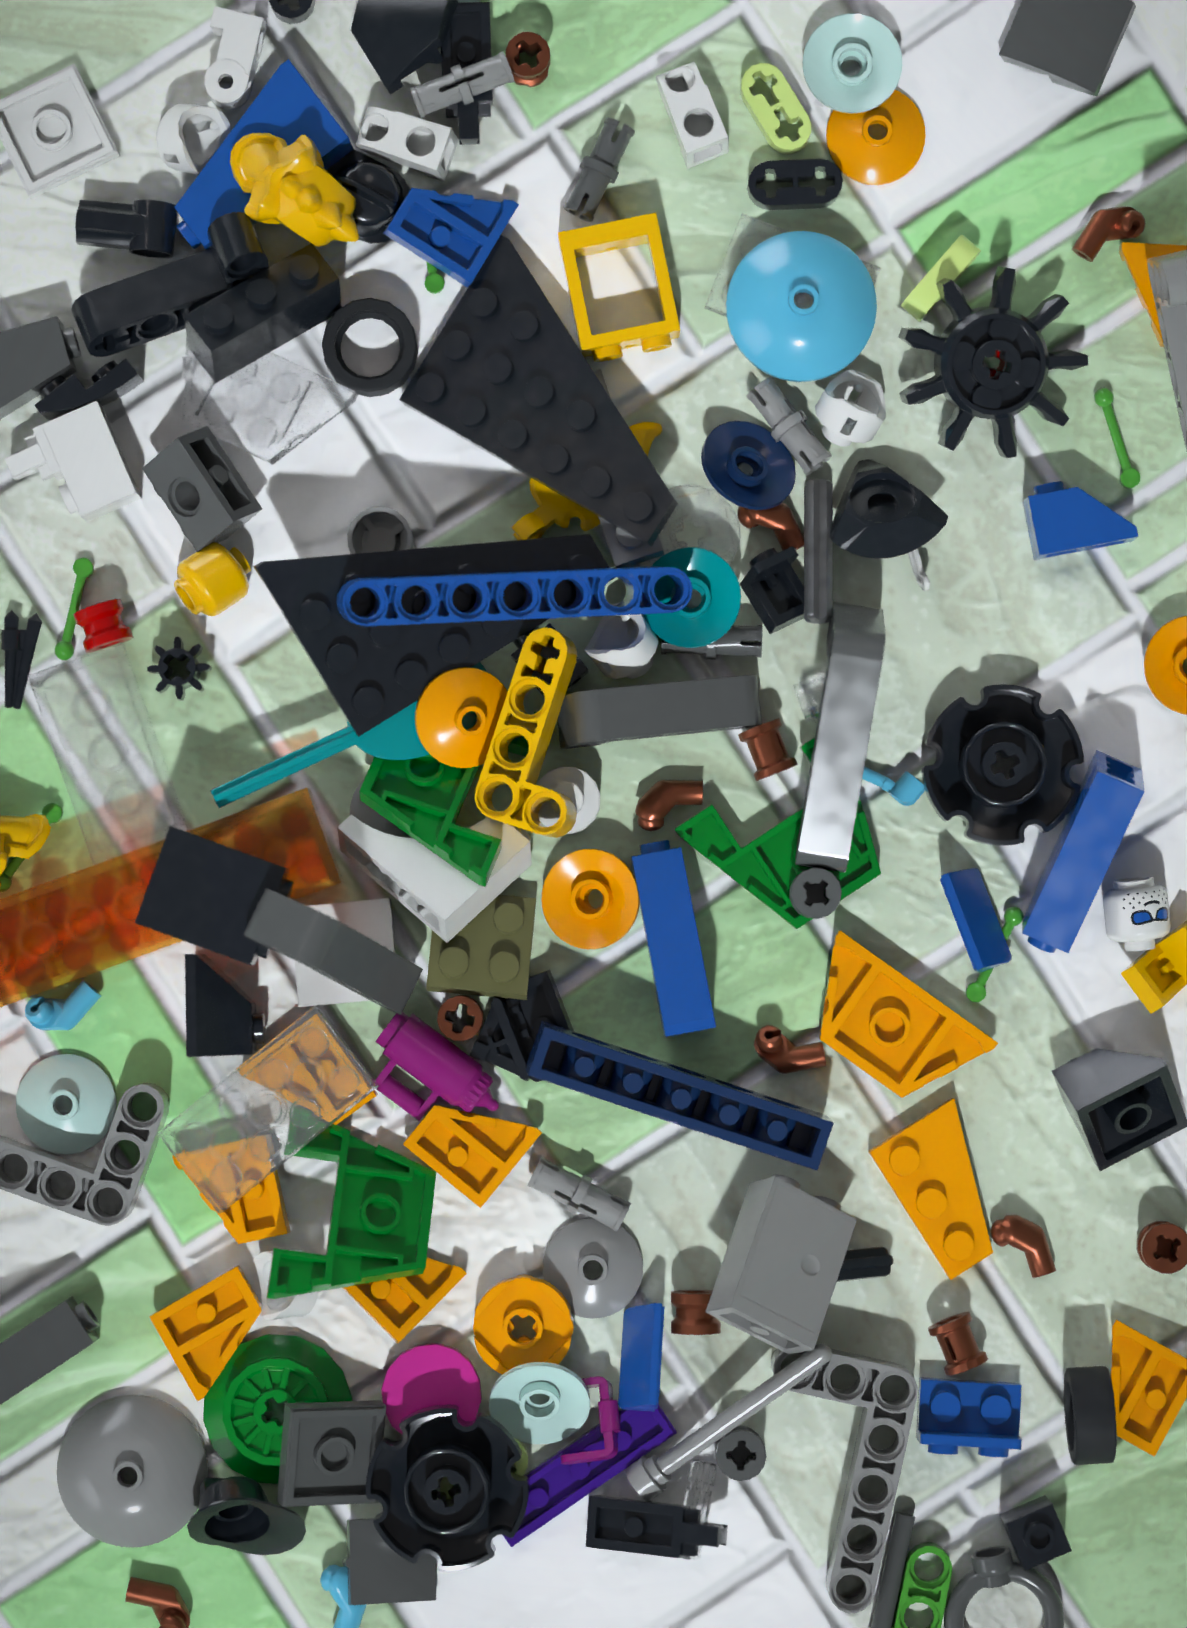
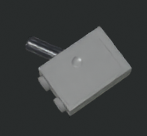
(787, 1263)

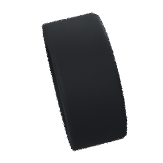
(361, 310)
(1090, 1415)

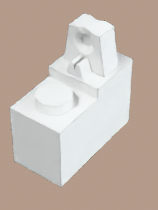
(86, 455)

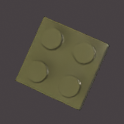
(488, 954)

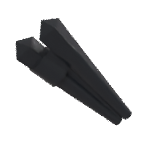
(19, 653)

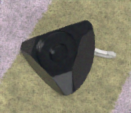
(885, 517)

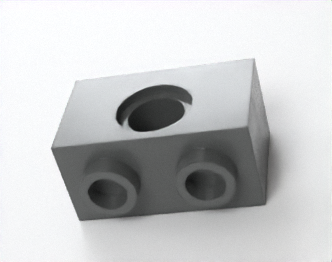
(202, 488)

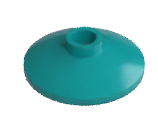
(718, 605)

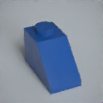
(1071, 522)

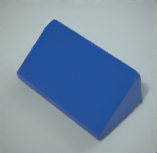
(976, 919)
(641, 1357)

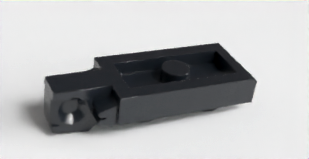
(466, 44)
(649, 1527)

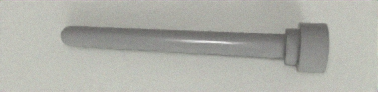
(651, 1474)

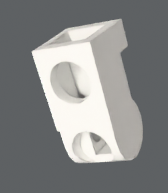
(238, 55)
(693, 115)
(408, 141)

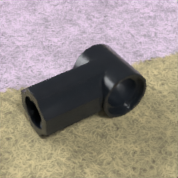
(141, 227)

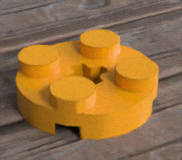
(522, 1297)

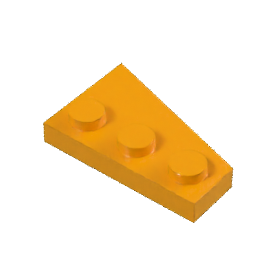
(937, 1187)

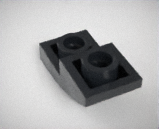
(68, 395)

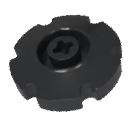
(1016, 727)
(425, 1521)

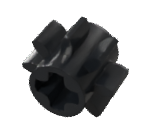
(193, 666)

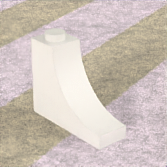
(427, 883)

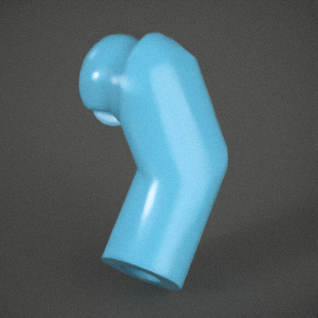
(61, 1013)
(336, 1581)

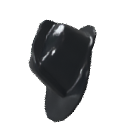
(376, 190)
(240, 1517)

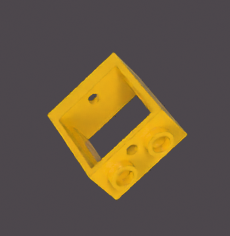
(611, 237)

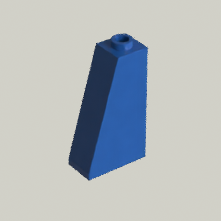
(283, 109)
(1083, 852)
(672, 939)

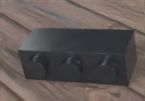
(263, 313)

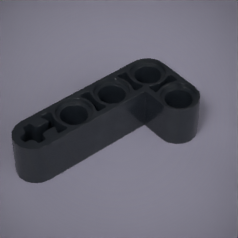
(157, 299)

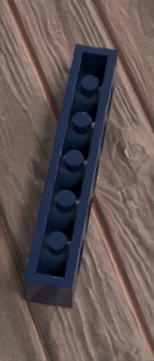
(679, 1095)

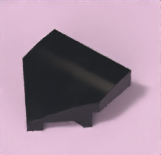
(401, 35)
(514, 1023)

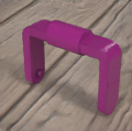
(609, 1424)

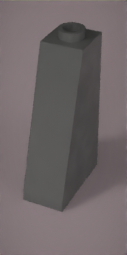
(32, 359)
(45, 1345)

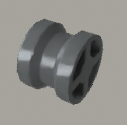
(803, 894)
(734, 1445)

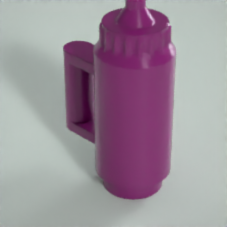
(435, 1064)

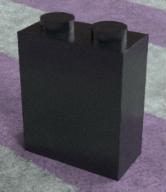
(209, 894)

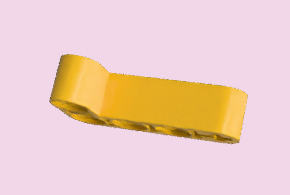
(538, 732)

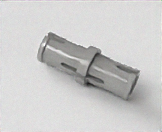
(462, 84)
(789, 426)
(579, 1194)

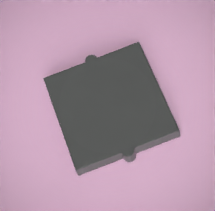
(382, 1575)

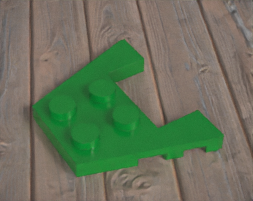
(425, 803)
(768, 862)
(375, 1220)

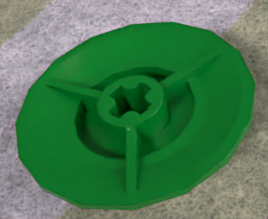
(261, 1370)

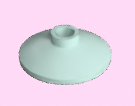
(856, 39)
(91, 1097)
(540, 1402)

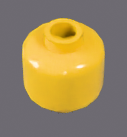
(212, 579)

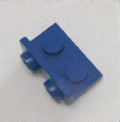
(969, 1416)

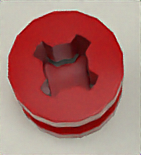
(103, 625)

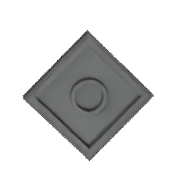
(328, 1451)

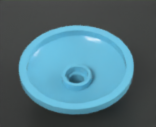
(792, 340)

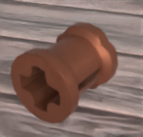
(530, 44)
(767, 749)
(447, 1026)
(958, 1343)

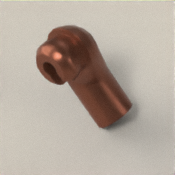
(1107, 226)
(776, 518)
(663, 797)
(784, 1055)
(1028, 1238)
(163, 1599)

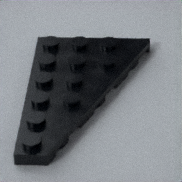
(528, 396)
(388, 666)

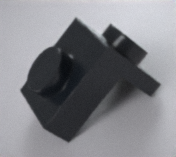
(775, 589)

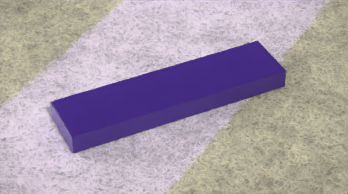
(560, 1486)

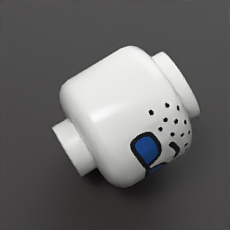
(1136, 913)

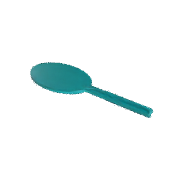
(389, 740)

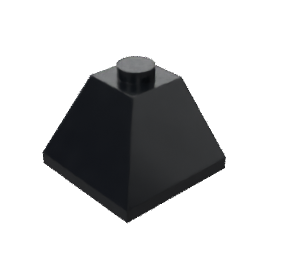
(218, 1012)
(1119, 1102)

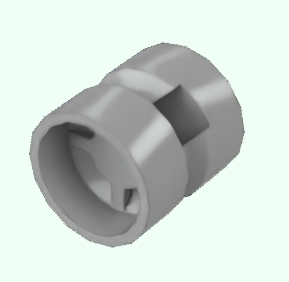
(378, 531)

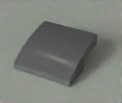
(1068, 39)

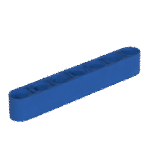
(539, 599)

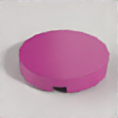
(430, 1377)

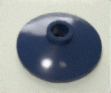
(748, 465)

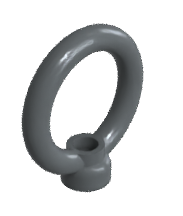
(993, 1569)

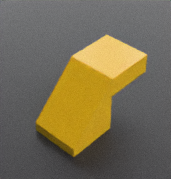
(1160, 971)

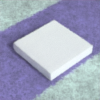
(54, 132)
(367, 917)

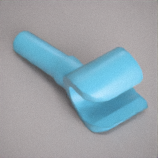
(905, 790)

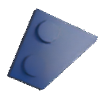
(450, 230)

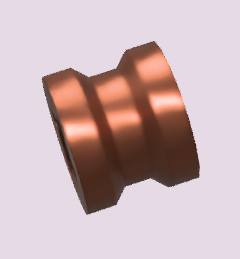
(1158, 1240)
(691, 1313)

